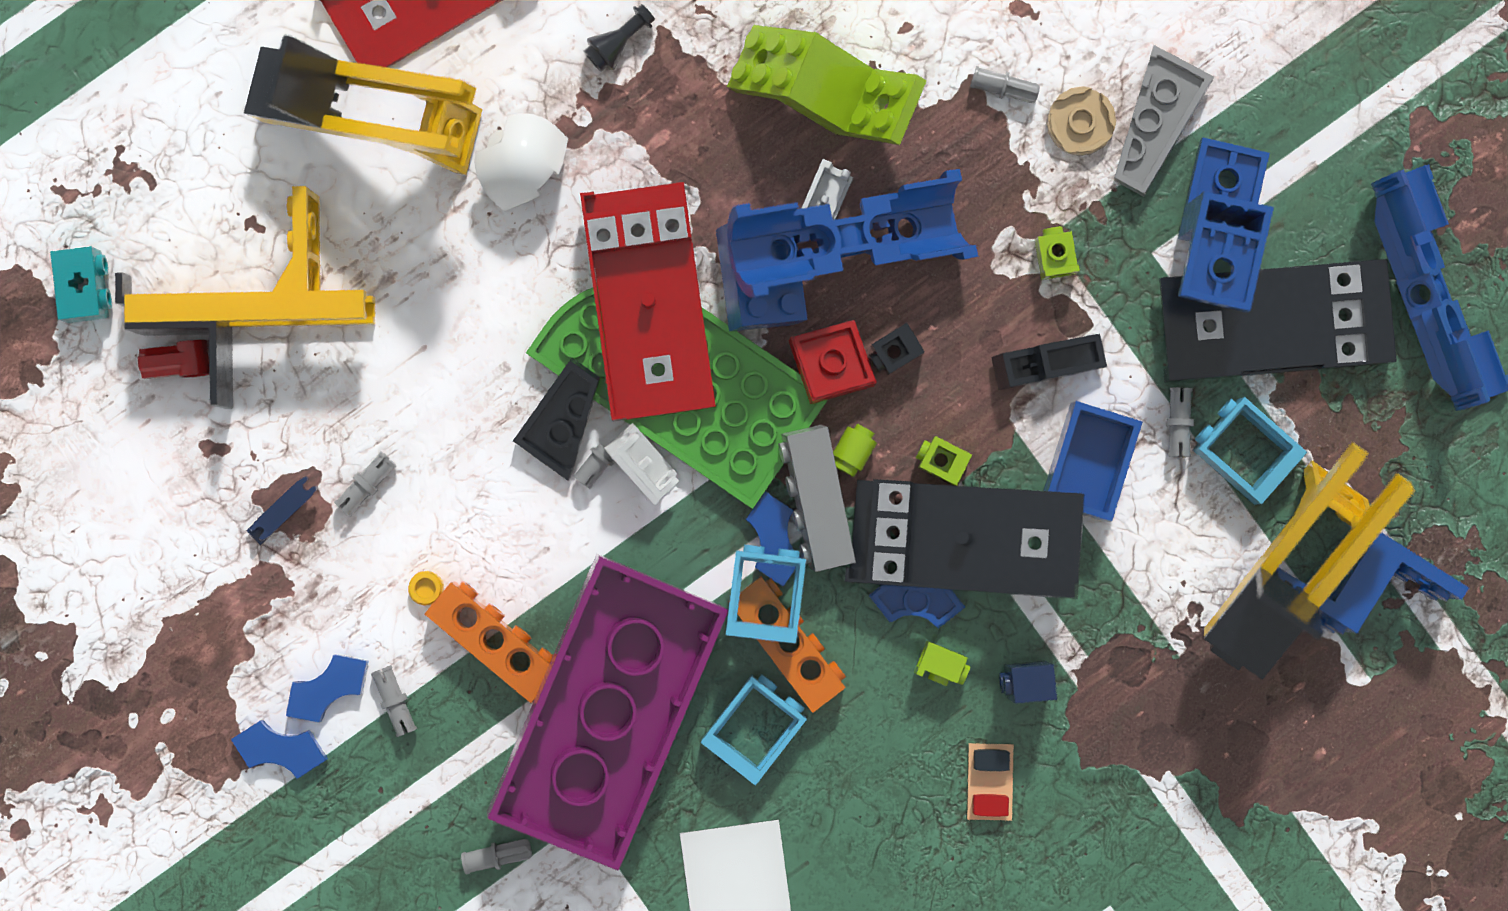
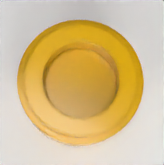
(425, 587)

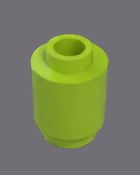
(854, 449)

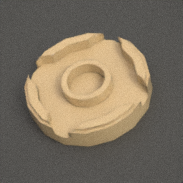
(1081, 121)

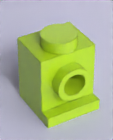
(1049, 264)
(956, 460)
(942, 664)

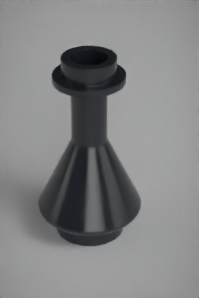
(607, 48)

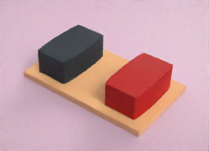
(990, 781)

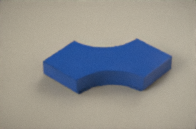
(771, 523)
(929, 603)
(312, 698)
(294, 752)

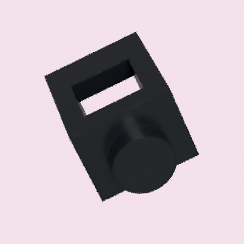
(906, 342)

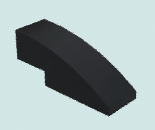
(1049, 361)

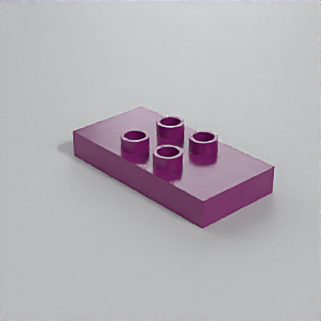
(607, 712)

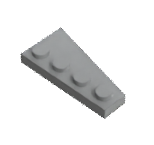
(1162, 111)

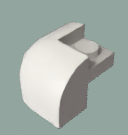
(520, 159)

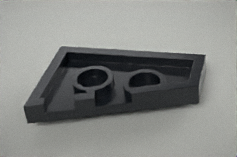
(560, 419)

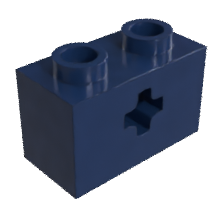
(1028, 682)

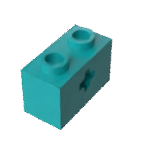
(69, 270)

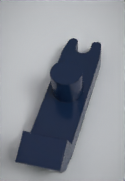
(281, 511)

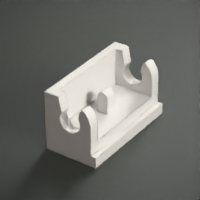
(828, 187)
(642, 463)

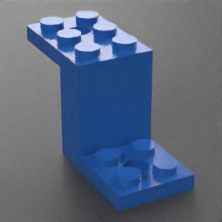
(1224, 225)
(1365, 582)

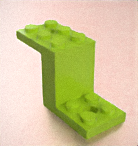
(826, 84)

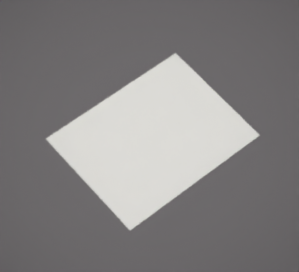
(736, 868)

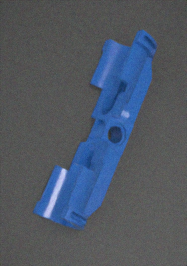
(923, 204)
(1405, 219)

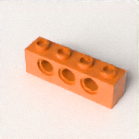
(446, 614)
(813, 691)

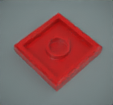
(832, 361)

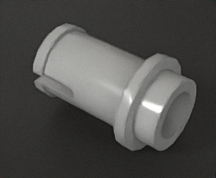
(594, 466)

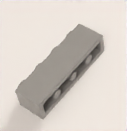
(817, 498)

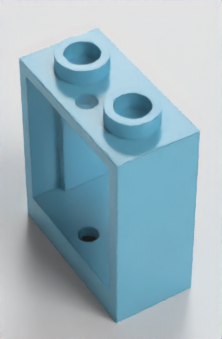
(1276, 472)
(765, 631)
(734, 757)

